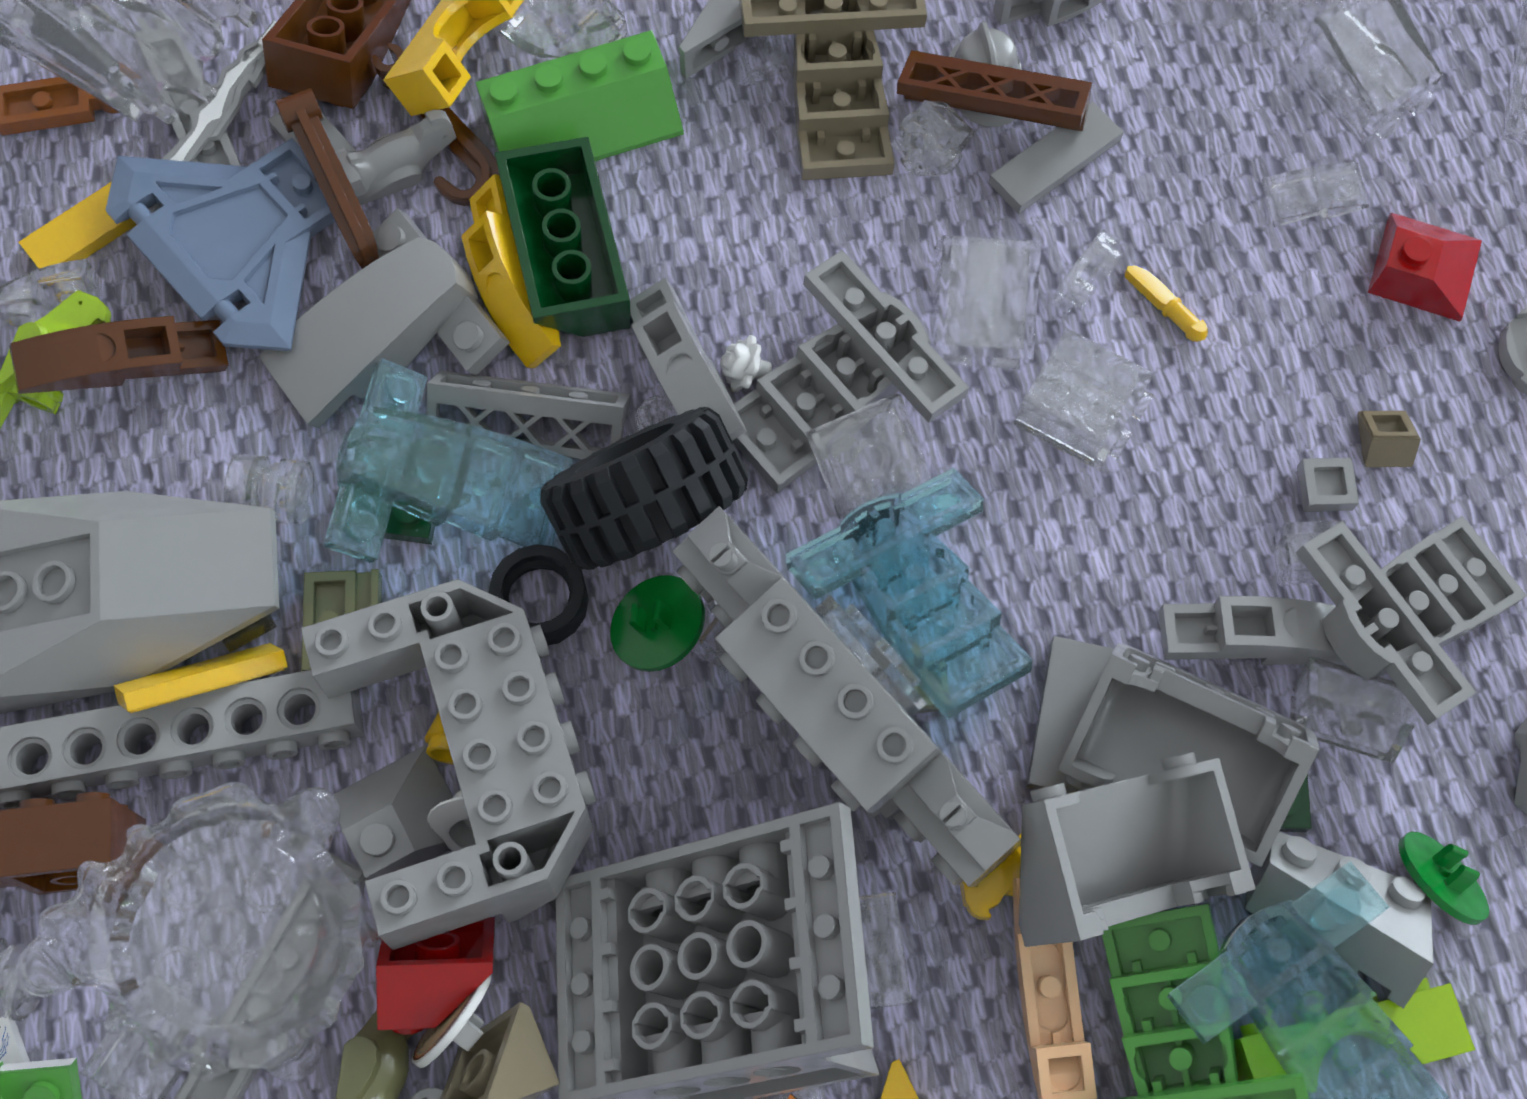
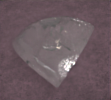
(564, 26)

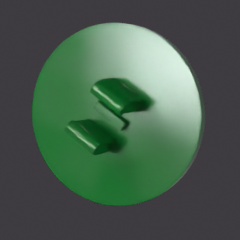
(657, 623)
(1444, 877)

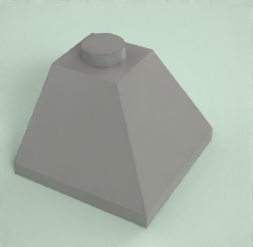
(389, 812)

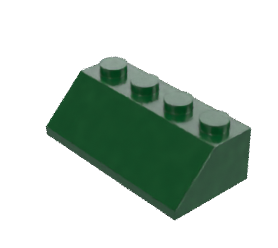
(564, 238)

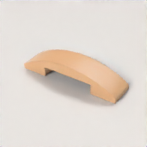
(1053, 1017)

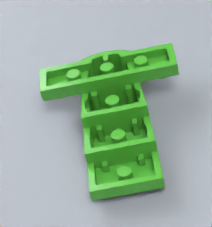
(1163, 1052)

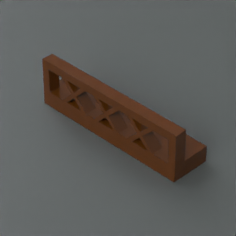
(996, 90)

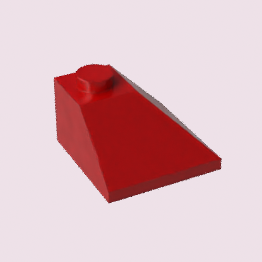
(1425, 266)
(432, 977)

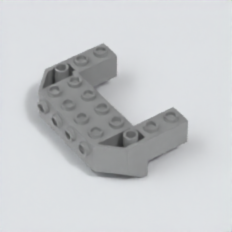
(503, 743)

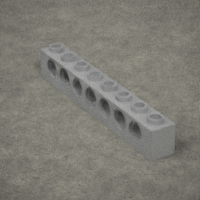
(172, 757)

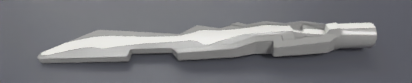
(213, 118)

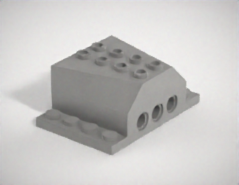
(716, 967)

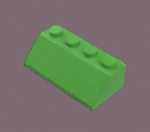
(606, 93)

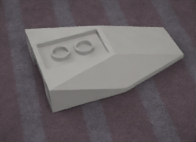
(123, 588)

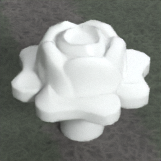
(743, 363)

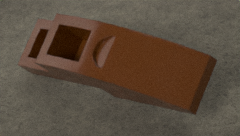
(115, 352)

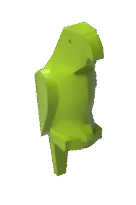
(75, 311)

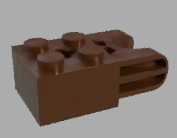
(49, 841)

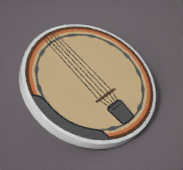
(460, 1026)

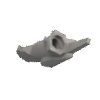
(396, 158)

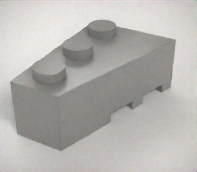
(1391, 948)

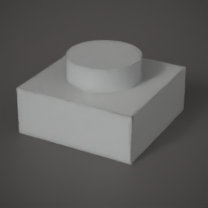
(1327, 484)

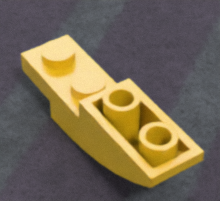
(499, 277)

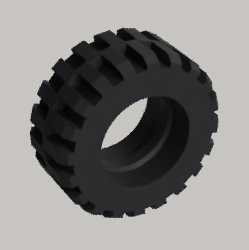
(644, 489)

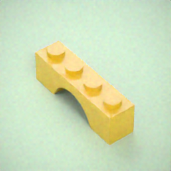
(430, 67)

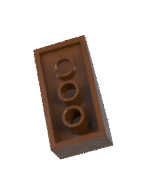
(330, 47)

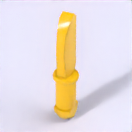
(1167, 302)

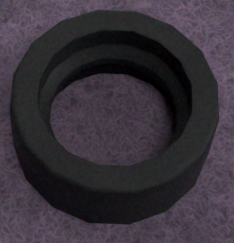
(547, 558)

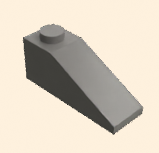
(711, 36)

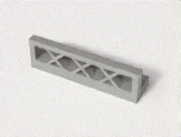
(533, 399)

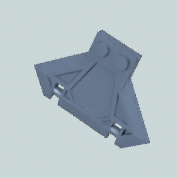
(227, 236)

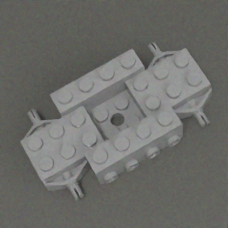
(838, 705)

